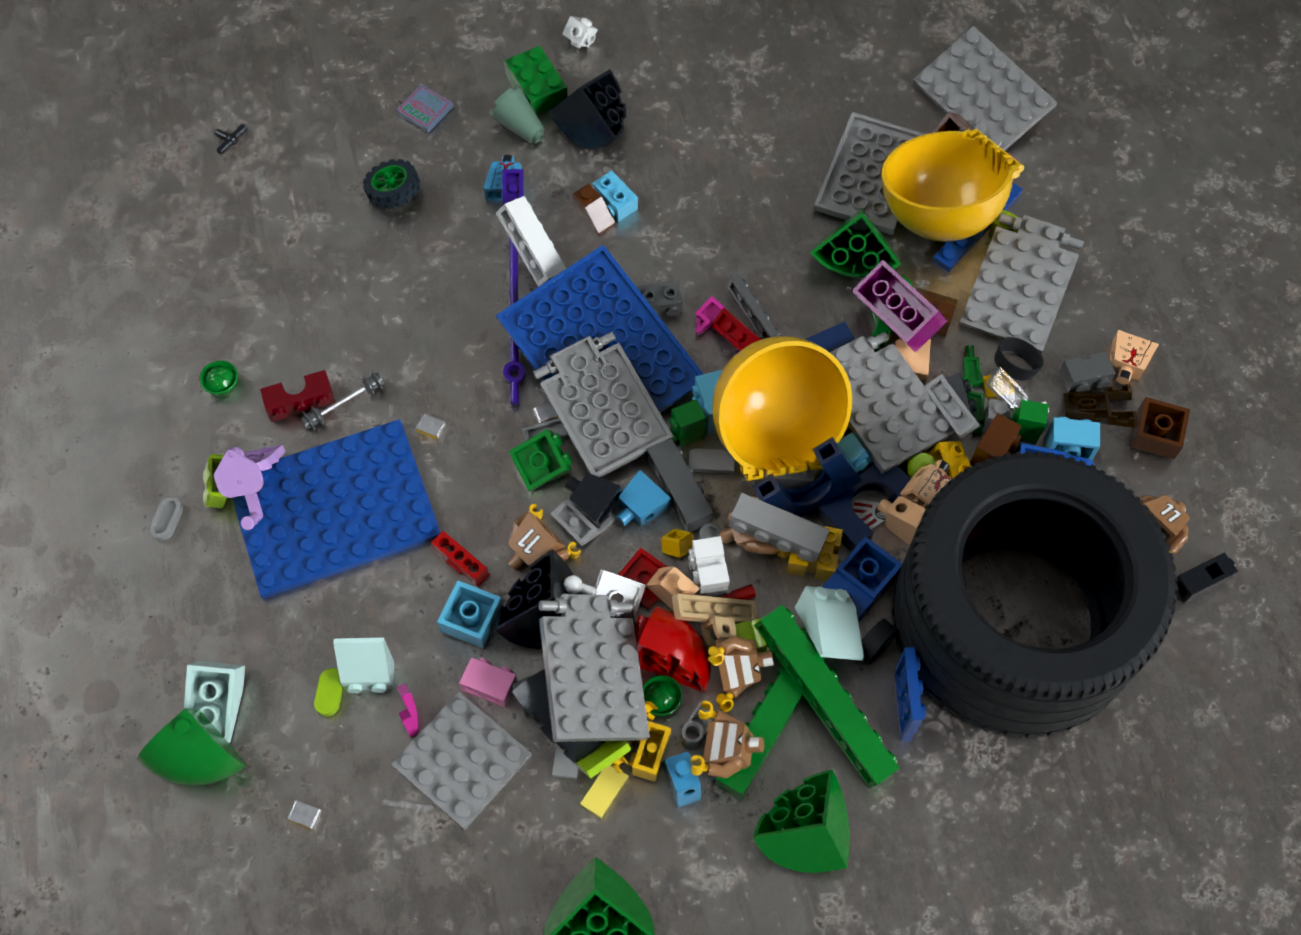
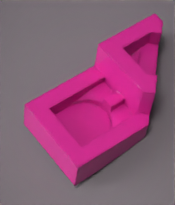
(706, 315)
(408, 716)

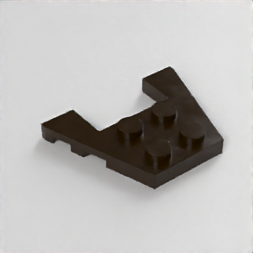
(1097, 406)

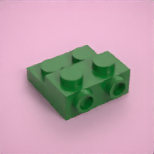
(541, 459)

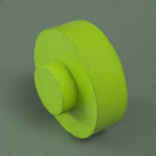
(919, 461)

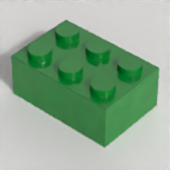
(536, 79)

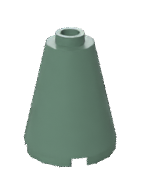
(517, 115)

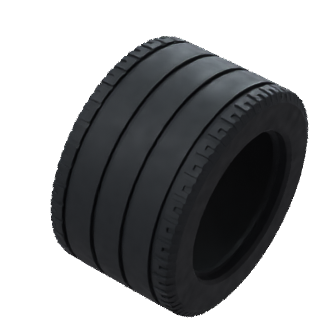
(1083, 526)

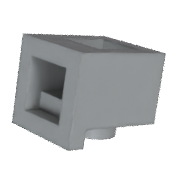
(992, 408)

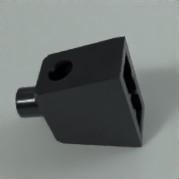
(593, 497)

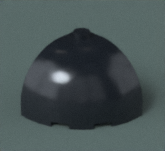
(592, 113)
(520, 617)
(534, 699)

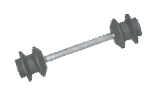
(368, 384)

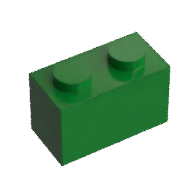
(1032, 418)
(687, 423)

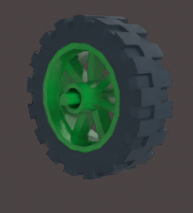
(397, 183)

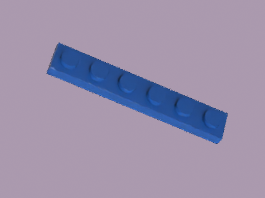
(954, 251)

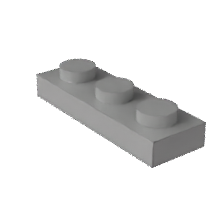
(951, 406)

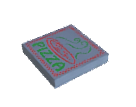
(424, 108)

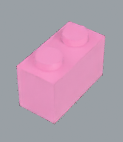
(488, 681)

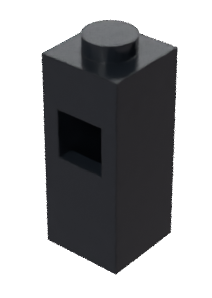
(1205, 577)

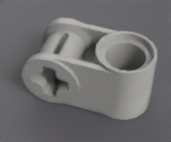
(697, 726)

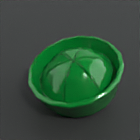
(219, 378)
(663, 693)

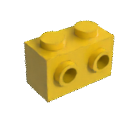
(953, 454)
(651, 752)

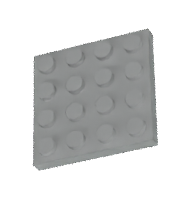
(461, 760)

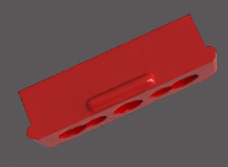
(460, 566)

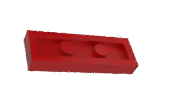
(734, 330)

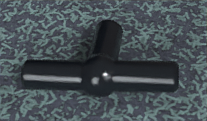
(230, 139)

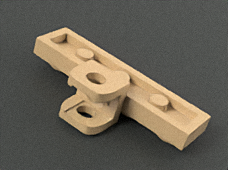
(715, 612)

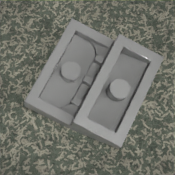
(577, 524)

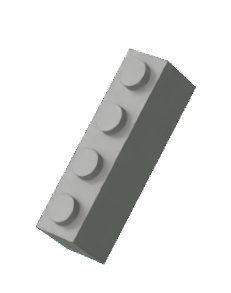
(778, 527)

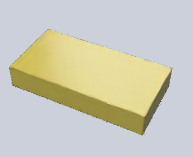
(603, 791)

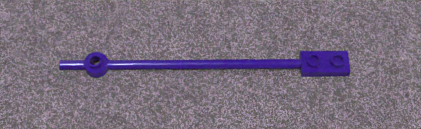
(513, 189)

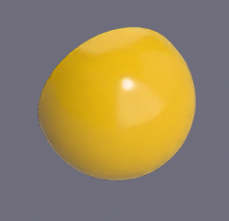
(948, 183)
(780, 404)

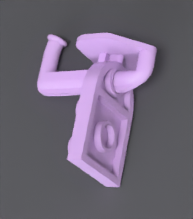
(241, 475)

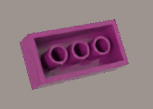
(899, 306)

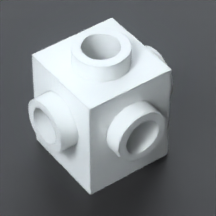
(580, 31)

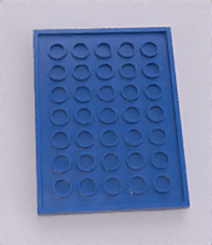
(593, 301)
(337, 509)

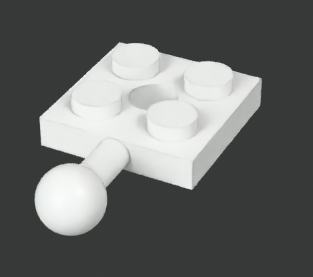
(608, 584)

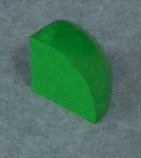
(855, 247)
(190, 752)
(807, 827)
(599, 904)

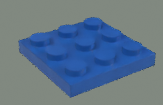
(908, 694)

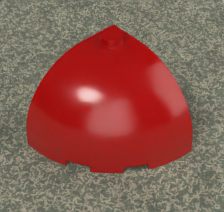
(674, 650)

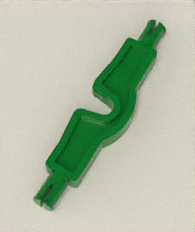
(972, 372)

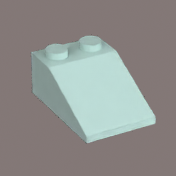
(831, 622)
(364, 664)
(215, 692)

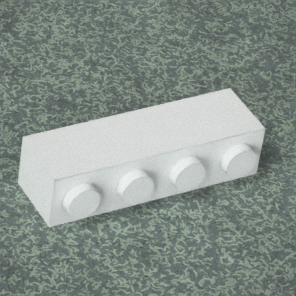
(530, 240)

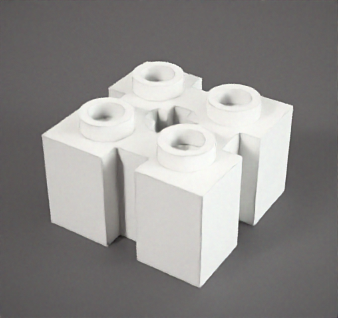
(709, 567)

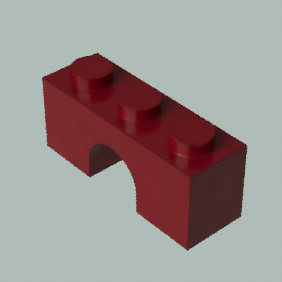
(281, 404)

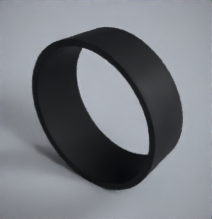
(1025, 350)

